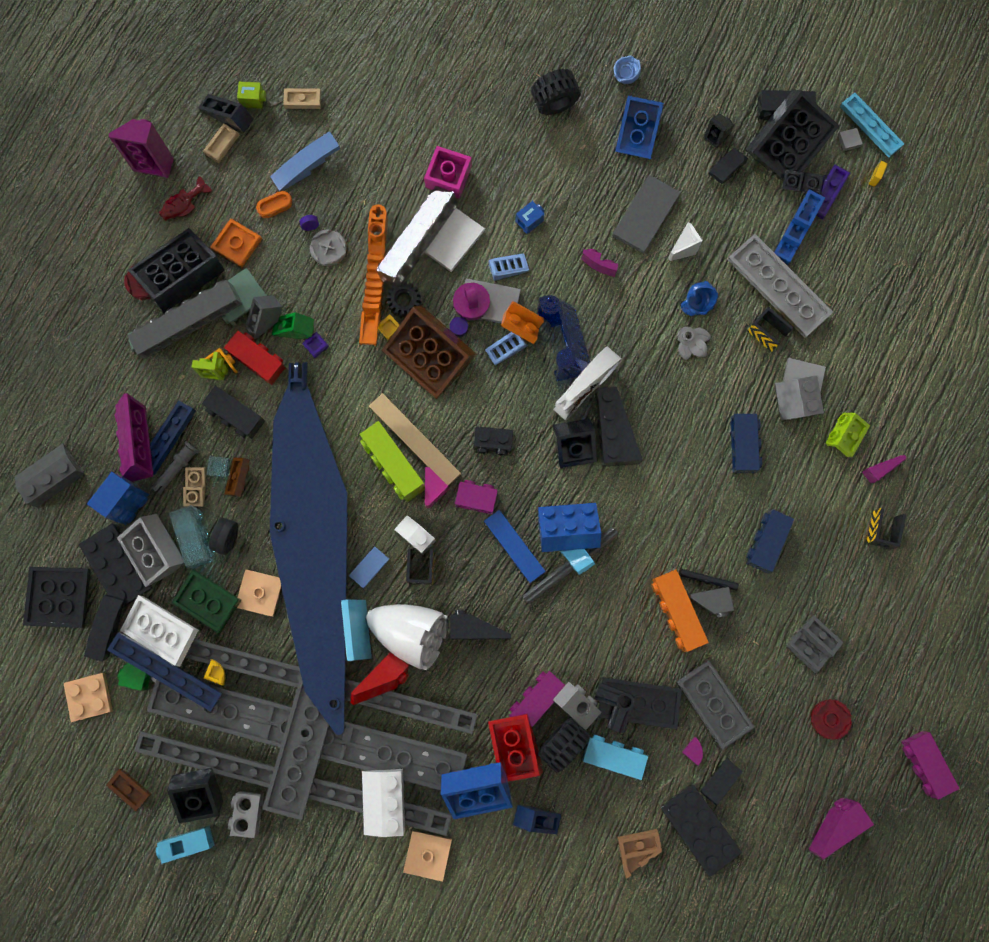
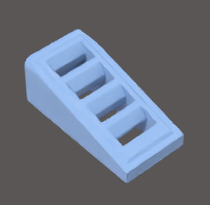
(506, 260)
(522, 344)

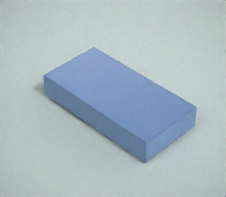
(369, 567)

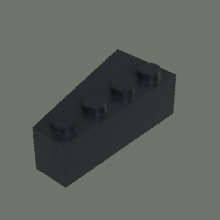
(615, 432)

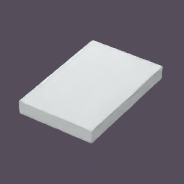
(454, 240)

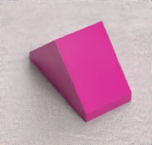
(434, 487)

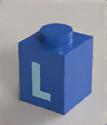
(530, 217)

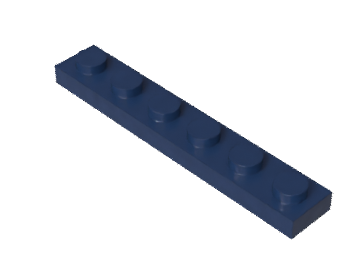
(165, 671)

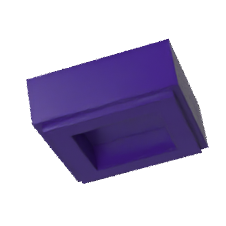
(315, 345)

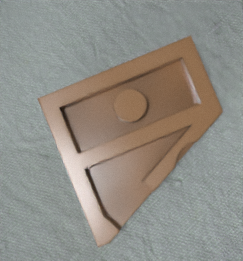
(638, 849)

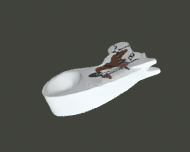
(590, 379)

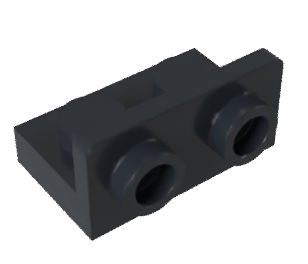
(493, 440)

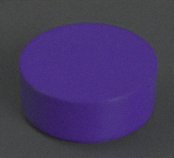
(309, 222)
(459, 326)

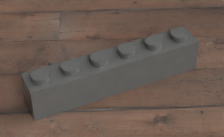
(184, 319)

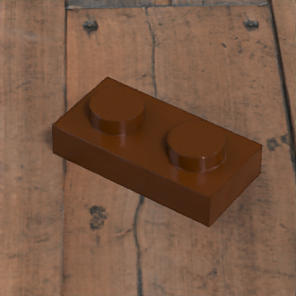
(237, 476)
(128, 789)

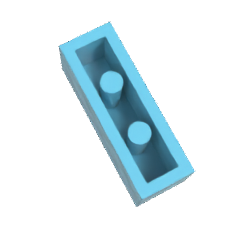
(615, 757)

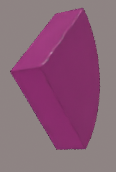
(694, 751)

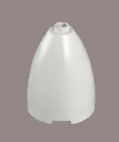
(409, 632)

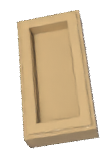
(221, 143)

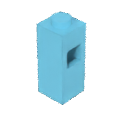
(184, 844)

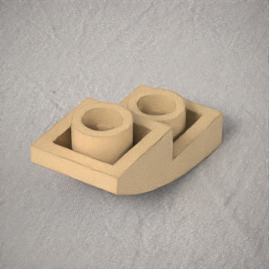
(194, 486)

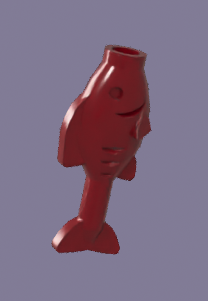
(180, 204)

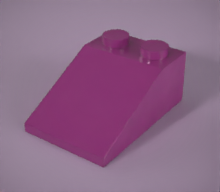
(840, 826)

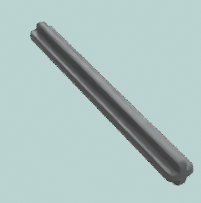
(565, 569)

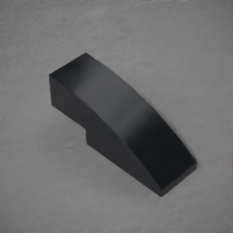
(104, 628)

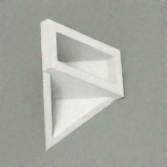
(687, 244)

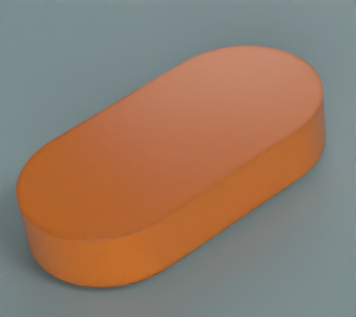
(274, 204)

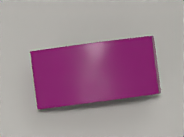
(592, 259)

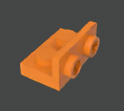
(522, 322)

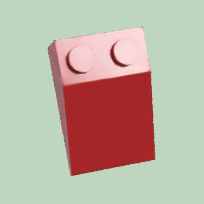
(515, 747)

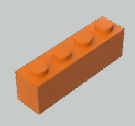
(679, 611)

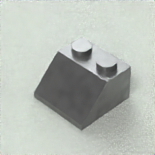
(799, 398)

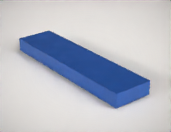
(514, 546)

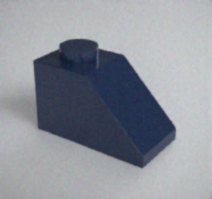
(536, 819)

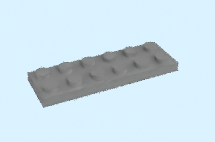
(780, 285)

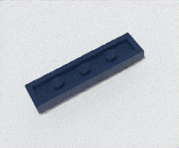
(169, 433)

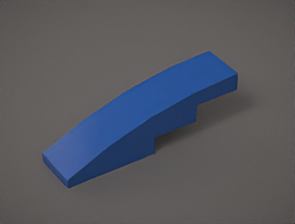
(799, 226)

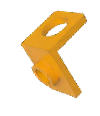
(228, 358)

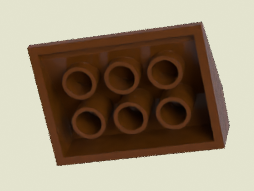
(428, 351)

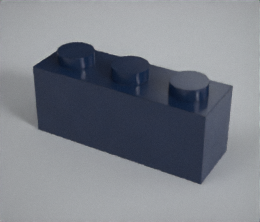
(745, 443)
(769, 541)

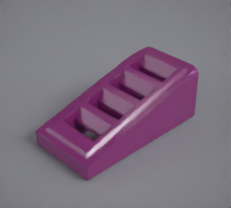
(878, 471)

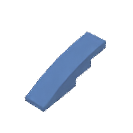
(304, 161)

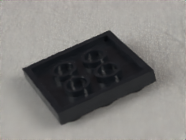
(56, 597)

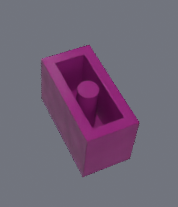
(476, 497)

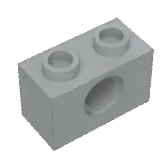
(577, 706)

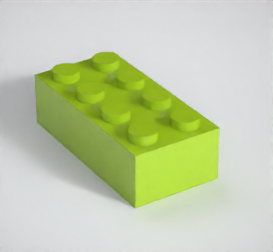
(390, 458)

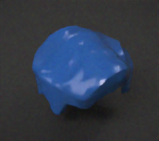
(700, 299)

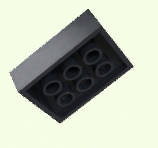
(792, 135)
(176, 270)

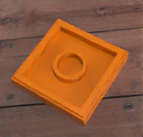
(236, 243)

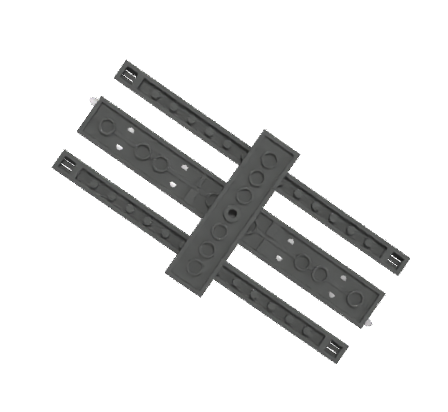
(305, 739)

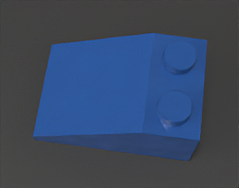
(639, 127)

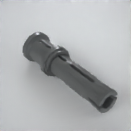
(180, 460)

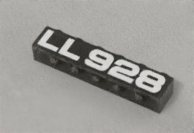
(417, 236)

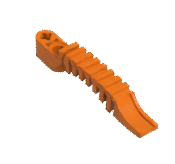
(374, 286)

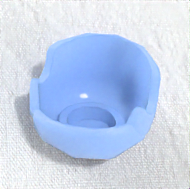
(627, 69)

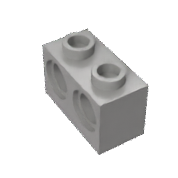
(251, 815)

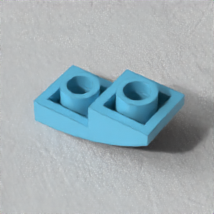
(578, 559)

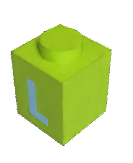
(251, 94)

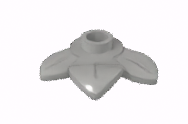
(695, 344)

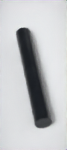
(709, 579)

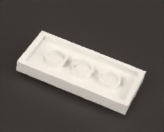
(159, 630)

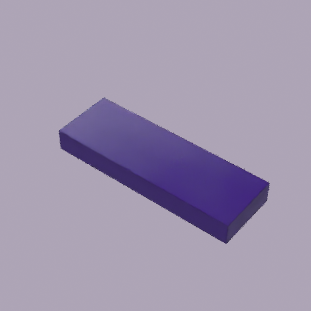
(831, 188)

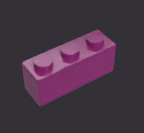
(538, 698)
(929, 765)

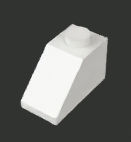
(415, 535)

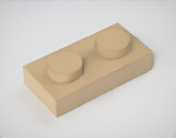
(302, 98)

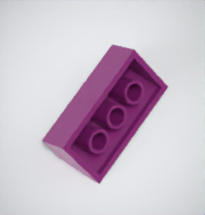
(142, 148)
(133, 439)

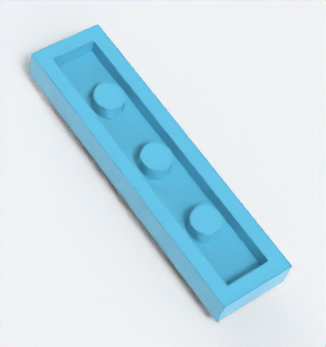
(871, 125)

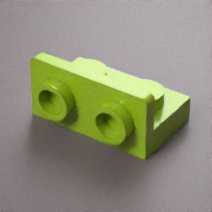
(211, 370)
(848, 433)

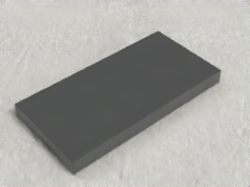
(646, 214)
(715, 704)

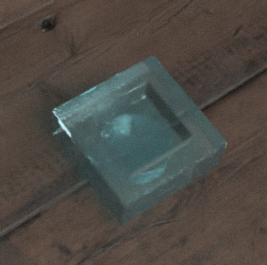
(218, 467)

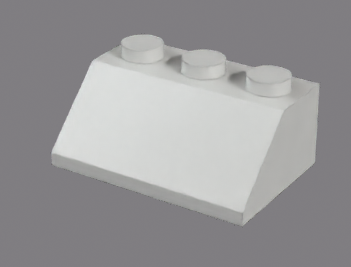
(383, 803)

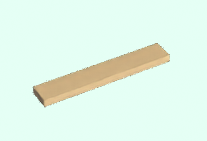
(414, 439)

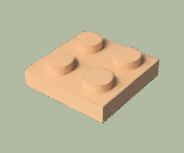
(88, 697)

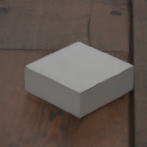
(850, 139)

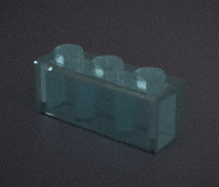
(191, 536)

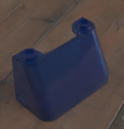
(575, 356)

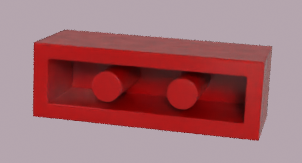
(255, 357)

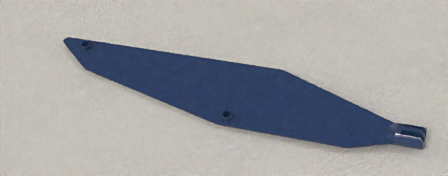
(311, 544)

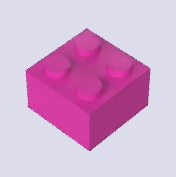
(448, 170)

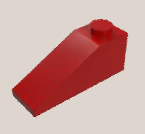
(382, 679)

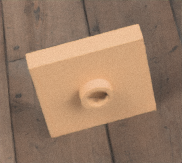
(259, 593)
(427, 855)

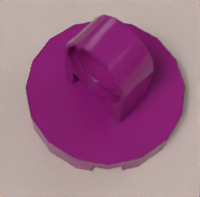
(471, 301)

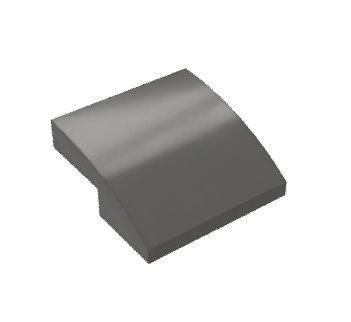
(814, 644)

